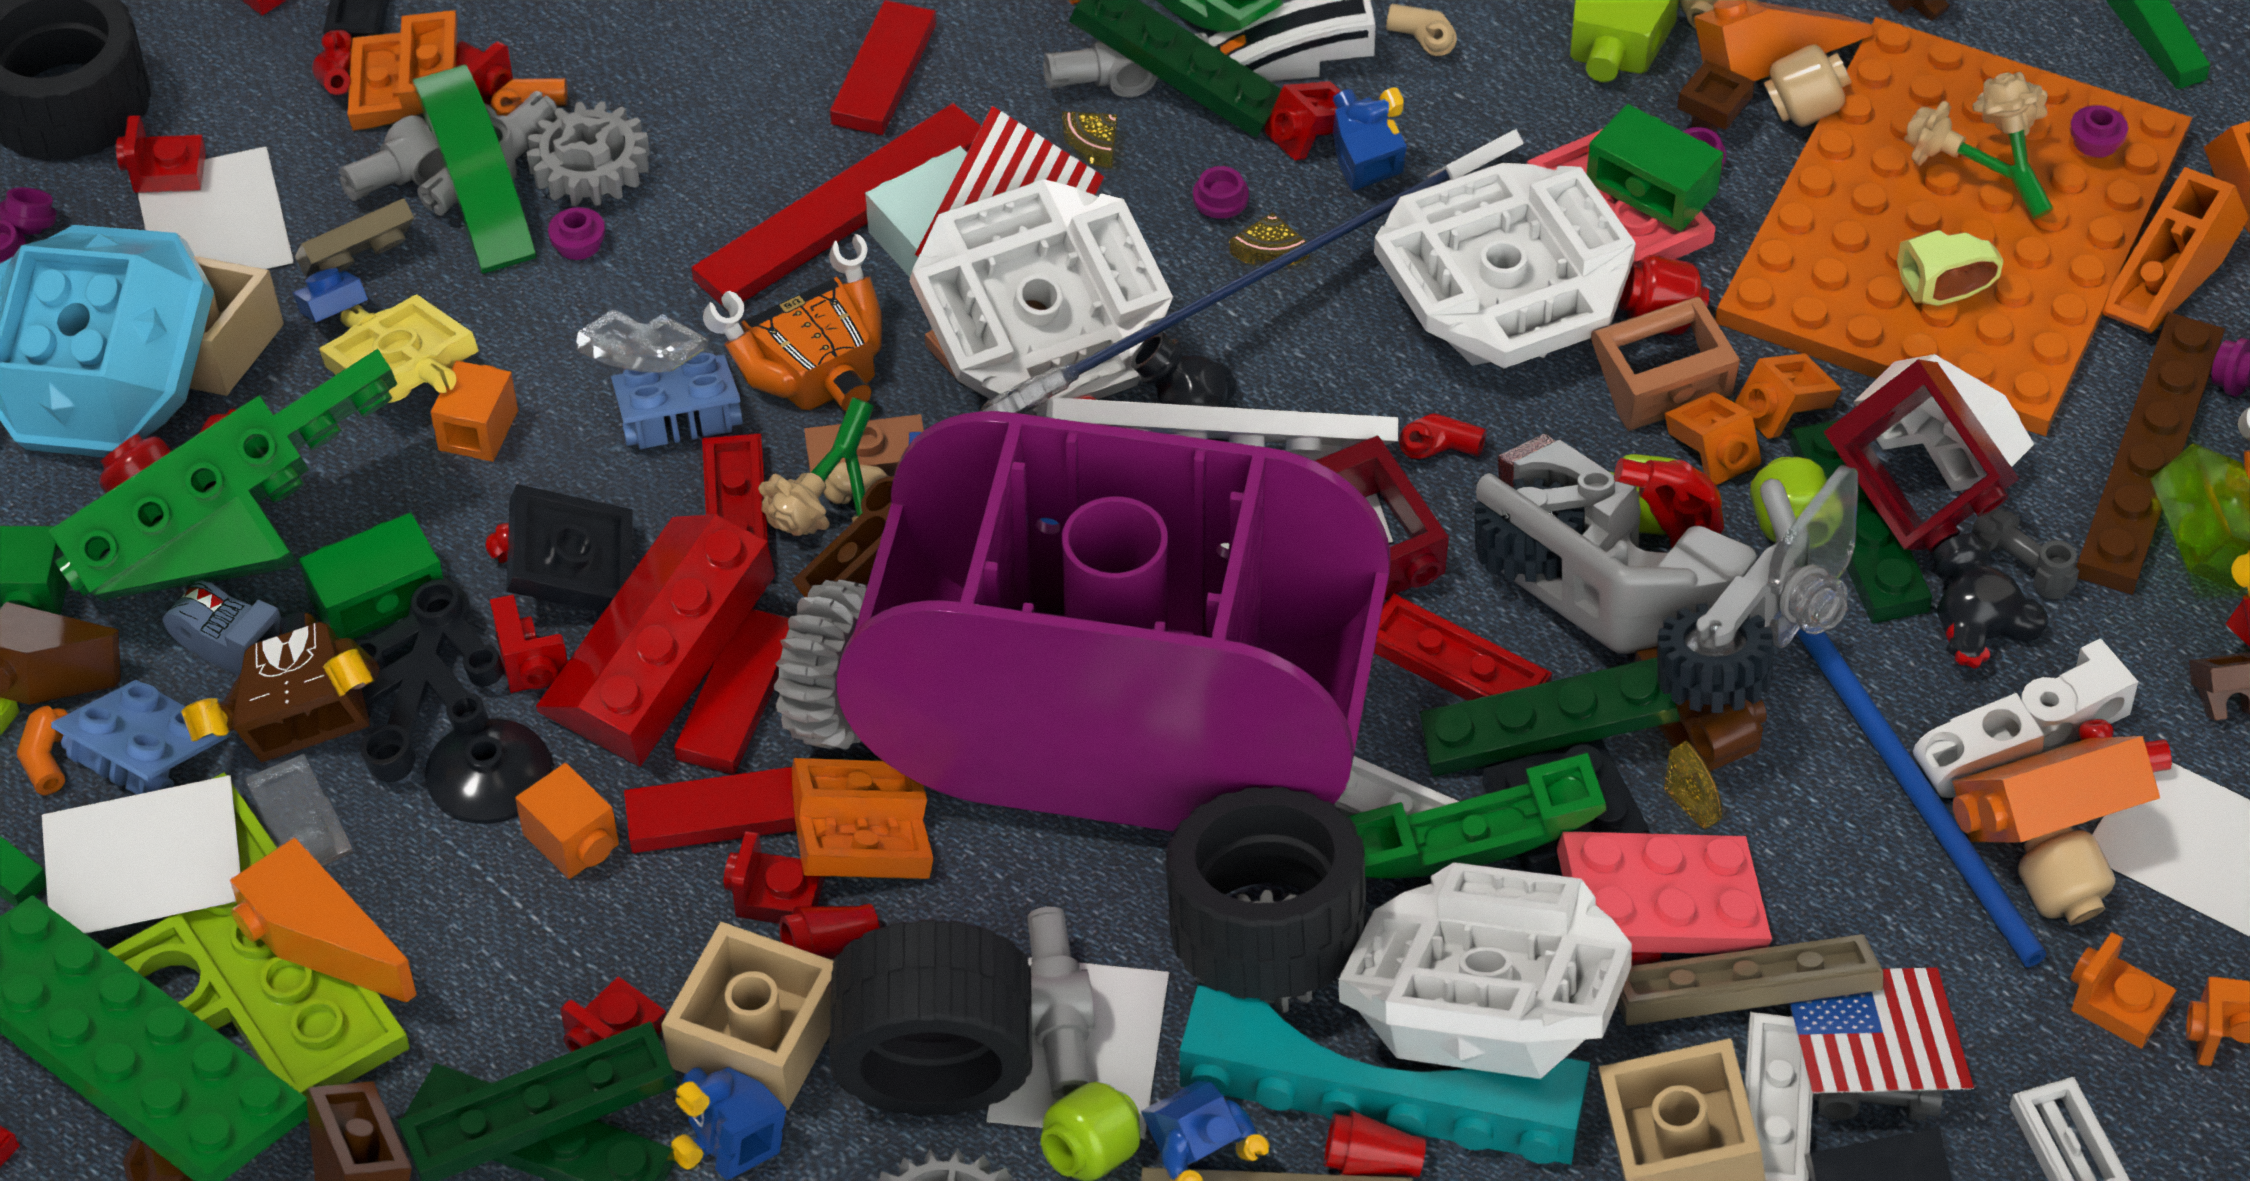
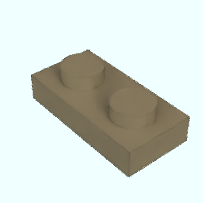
(378, 229)

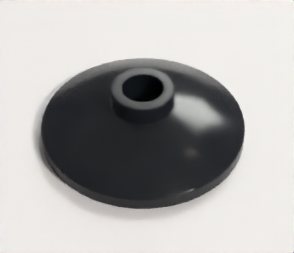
(485, 789)

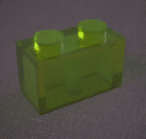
(2207, 510)

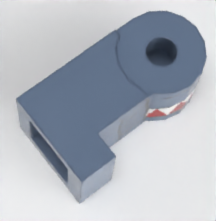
(220, 625)

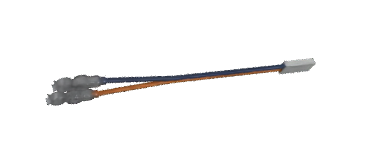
(1042, 387)

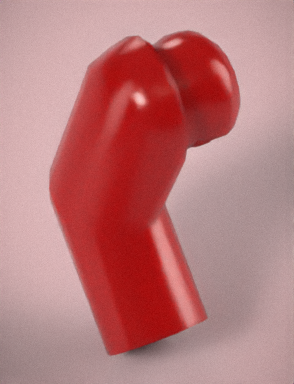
(1439, 433)

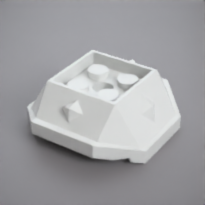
(1043, 246)
(1508, 260)
(1488, 970)

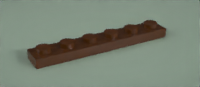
(2152, 439)

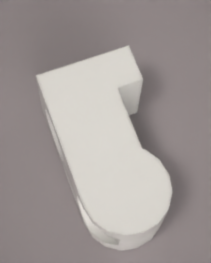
(2092, 690)
(1978, 743)

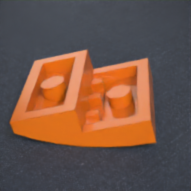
(387, 64)
(859, 820)

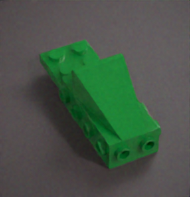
(218, 529)

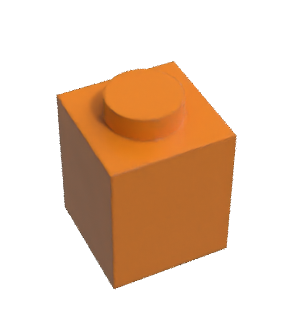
(476, 412)
(567, 821)

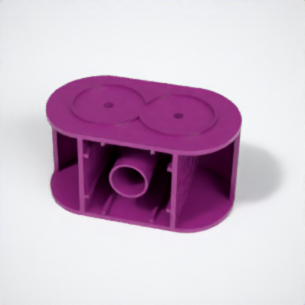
(1125, 649)

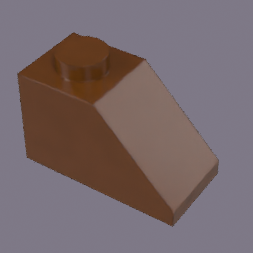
(54, 655)
(353, 1135)

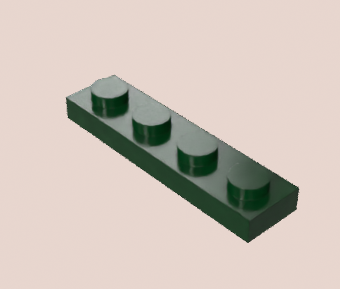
(1180, 60)
(1879, 567)
(1546, 717)
(537, 1103)
(578, 1154)

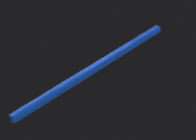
(1925, 799)

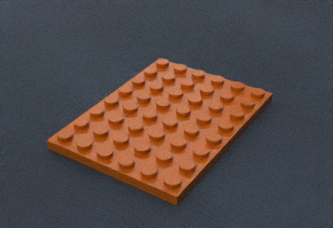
(1828, 250)

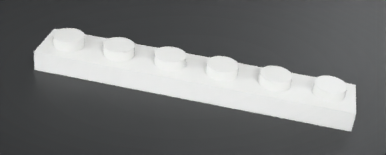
(1299, 430)

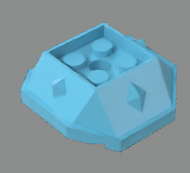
(132, 362)

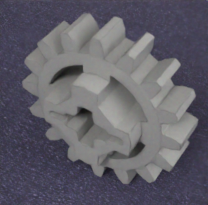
(588, 153)

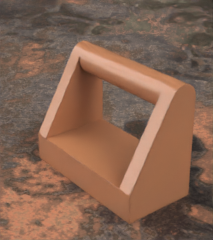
(1650, 394)

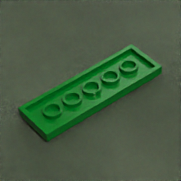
(136, 1049)

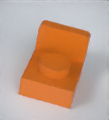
(1783, 387)
(1721, 434)
(2119, 994)
(2219, 1013)

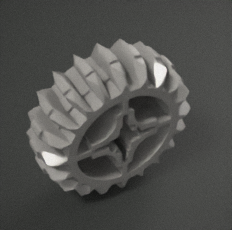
(812, 661)

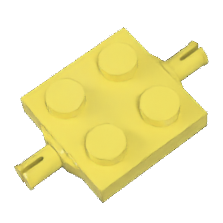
(413, 339)

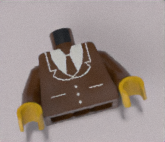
(291, 691)

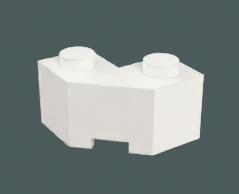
(1931, 427)

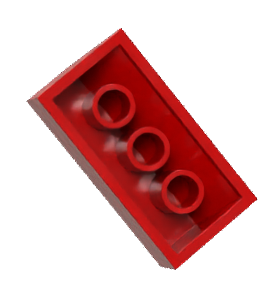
(660, 635)

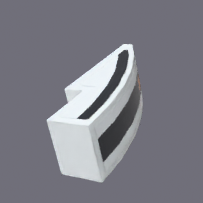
(1299, 36)

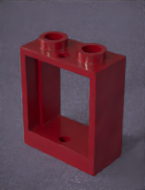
(1883, 410)
(1374, 470)

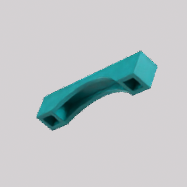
(1265, 1060)

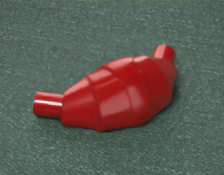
(1675, 494)

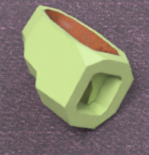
(1947, 267)

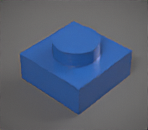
(329, 294)

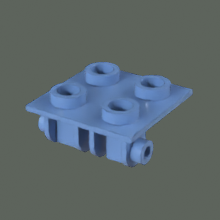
(698, 384)
(131, 737)

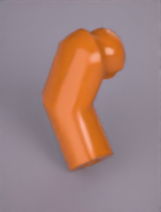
(518, 90)
(36, 748)

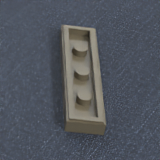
(1749, 979)

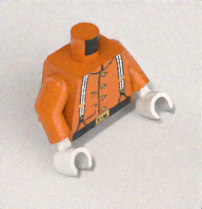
(812, 343)

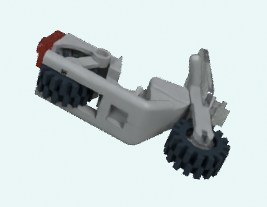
(1700, 604)

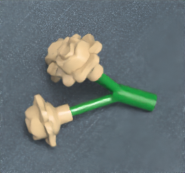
(2012, 107)
(795, 504)

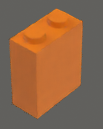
(2054, 790)

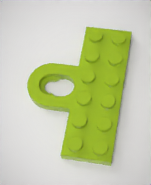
(290, 1016)

